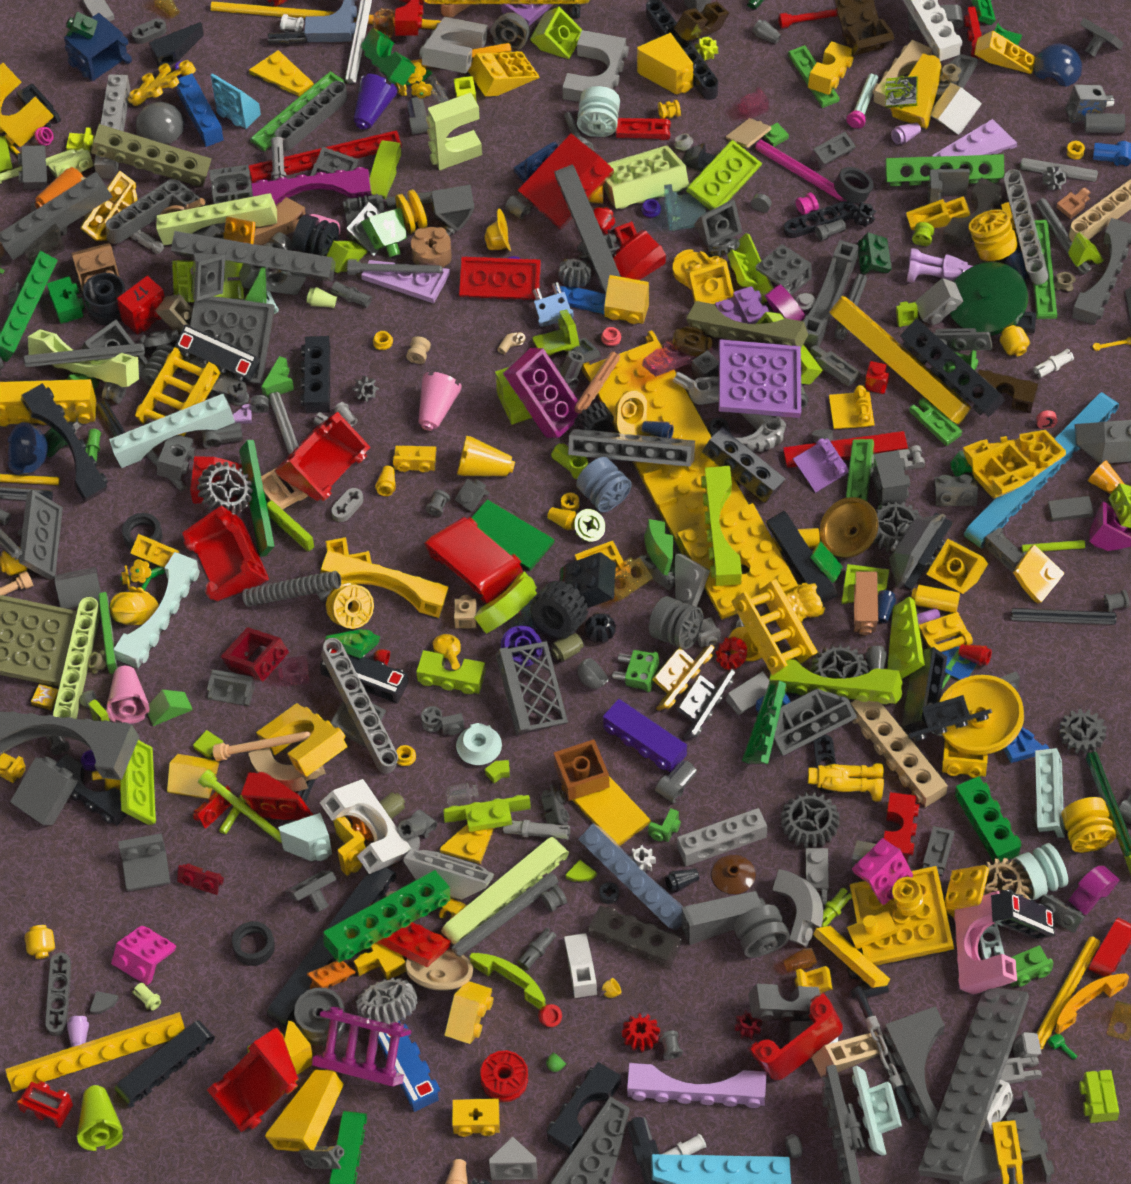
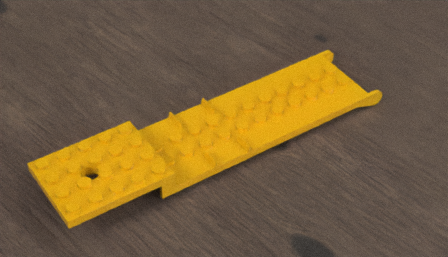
(679, 490)

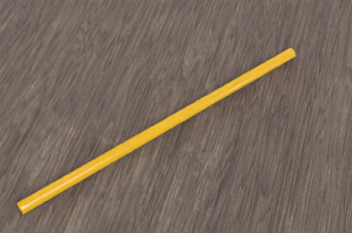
(292, 12)

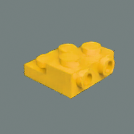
(710, 280)
(958, 762)

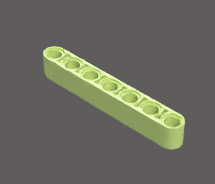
(77, 655)
(505, 890)

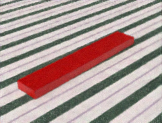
(882, 443)

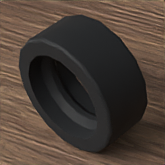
(857, 177)
(141, 519)
(259, 957)

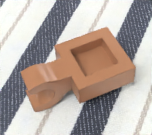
(1073, 204)

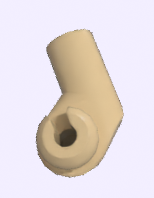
(511, 340)

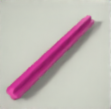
(797, 168)

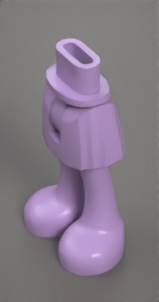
(948, 267)

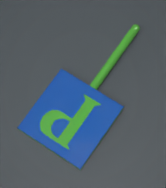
(957, 666)

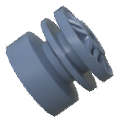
(603, 484)

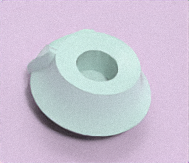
(479, 744)

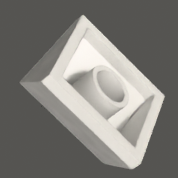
(955, 108)

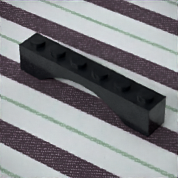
(42, 407)

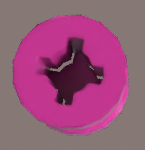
(807, 203)

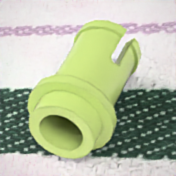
(150, 999)

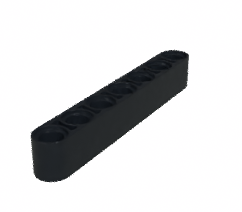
(663, 24)

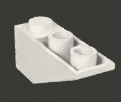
(580, 965)

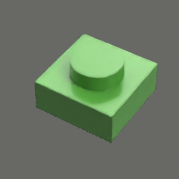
(776, 135)

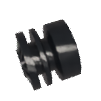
(314, 237)

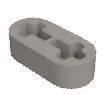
(350, 507)

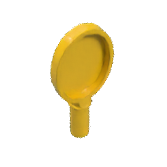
(449, 646)

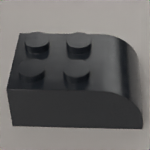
(592, 577)

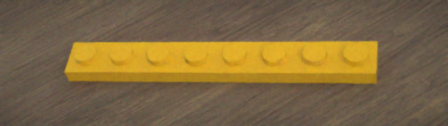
(95, 1052)

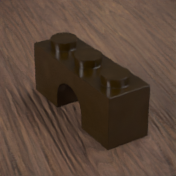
(696, 24)
(1022, 391)

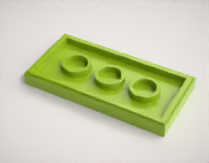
(724, 176)
(138, 785)

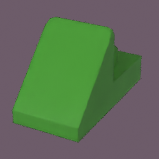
(277, 379)

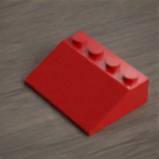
(544, 190)

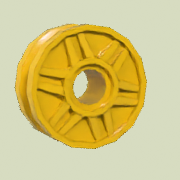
(411, 210)
(361, 607)

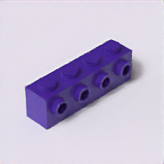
(644, 736)

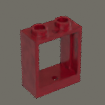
(244, 646)

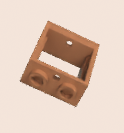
(865, 603)

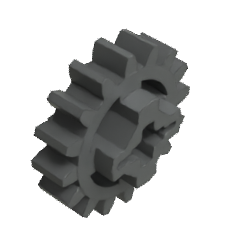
(1075, 736)

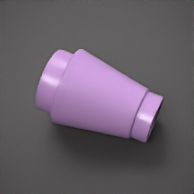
(904, 133)
(77, 1030)

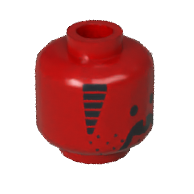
(605, 219)

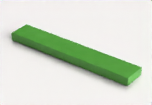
(263, 137)
(1045, 293)

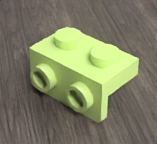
(80, 160)

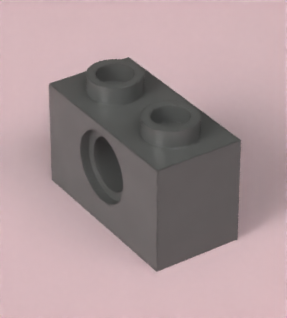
(175, 457)

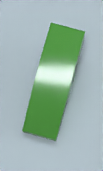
(659, 545)

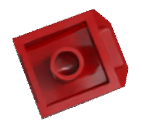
(639, 256)

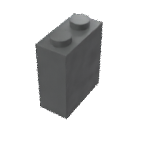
(44, 790)

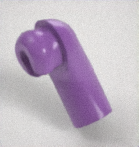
(928, 616)

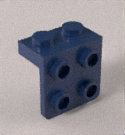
(532, 163)

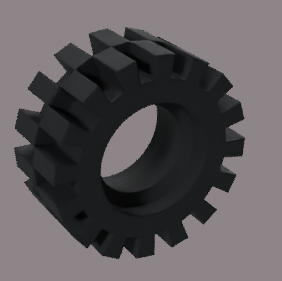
(594, 418)

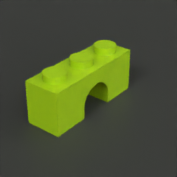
(466, 678)

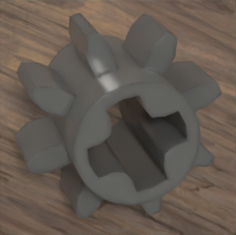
(1054, 178)
(359, 388)

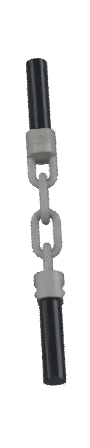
(896, 1080)

